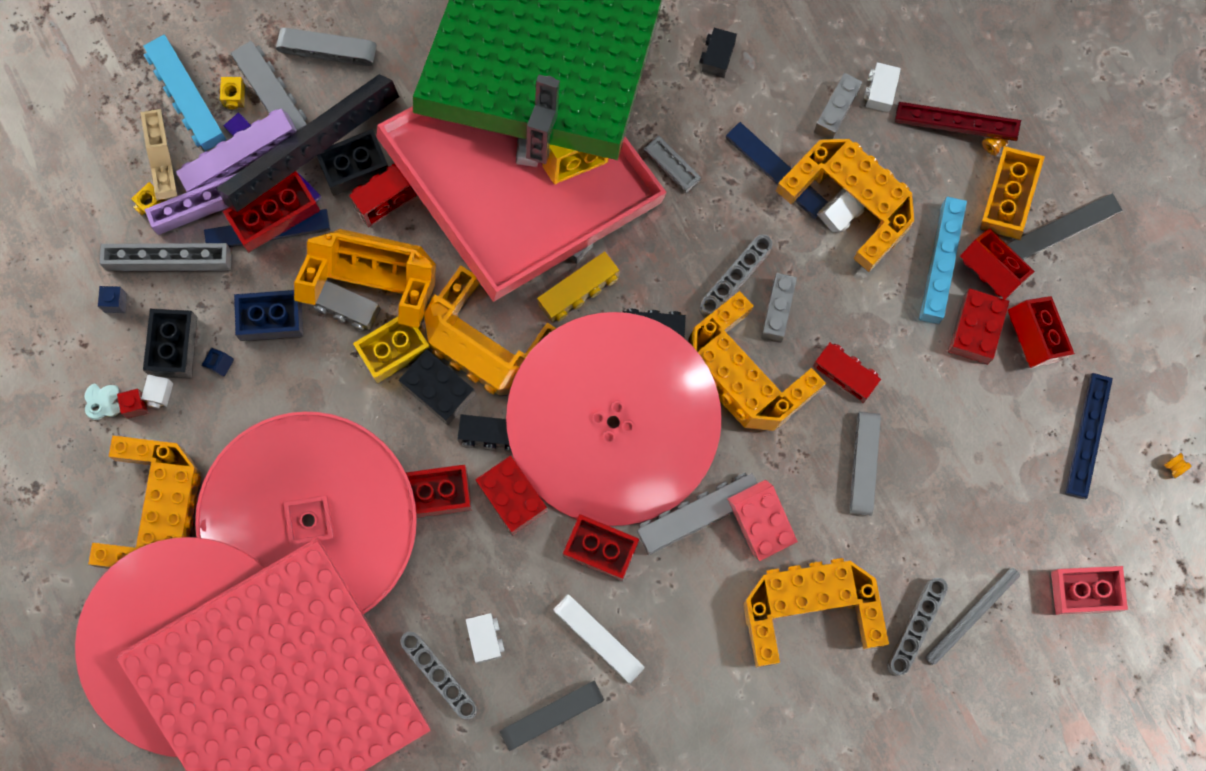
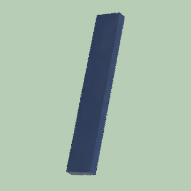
(772, 166)
(316, 223)
(1089, 436)

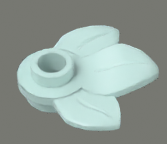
(102, 398)

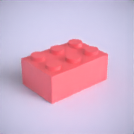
(762, 520)
(1089, 590)

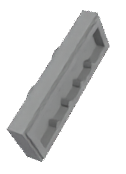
(672, 164)

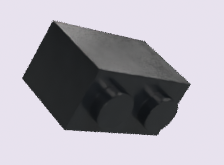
(719, 52)

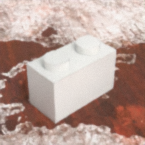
(882, 87)
(840, 211)
(484, 638)

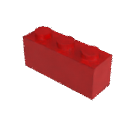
(847, 372)

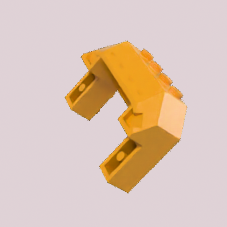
(866, 182)
(370, 263)
(466, 346)
(739, 381)
(168, 495)
(809, 591)

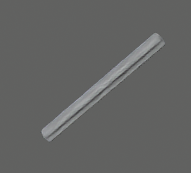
(972, 616)

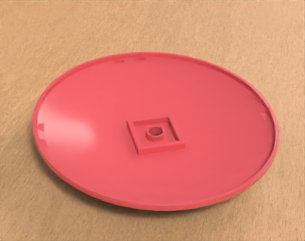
(623, 370)
(322, 469)
(137, 600)

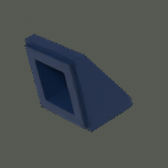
(217, 361)

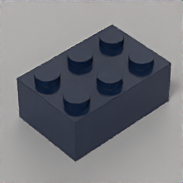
(267, 315)

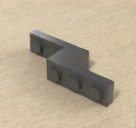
(542, 118)

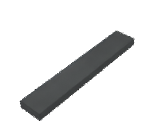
(1066, 227)

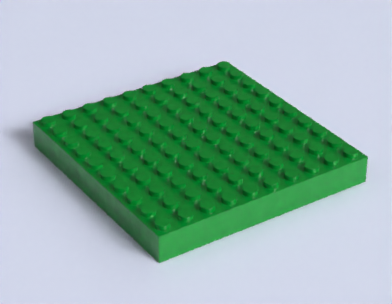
(493, 51)

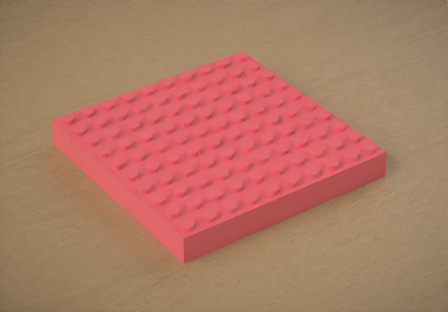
(506, 215)
(276, 677)

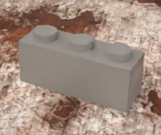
(838, 106)
(347, 306)
(779, 307)

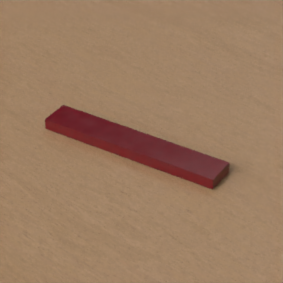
(958, 121)

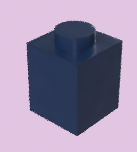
(112, 299)

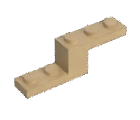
(158, 154)

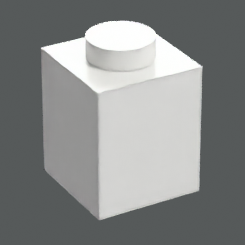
(156, 391)

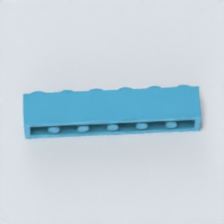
(184, 92)
(942, 260)

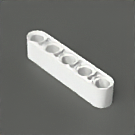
(599, 638)

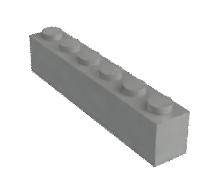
(265, 84)
(166, 257)
(692, 516)

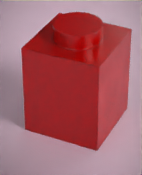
(131, 404)

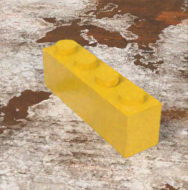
(578, 287)

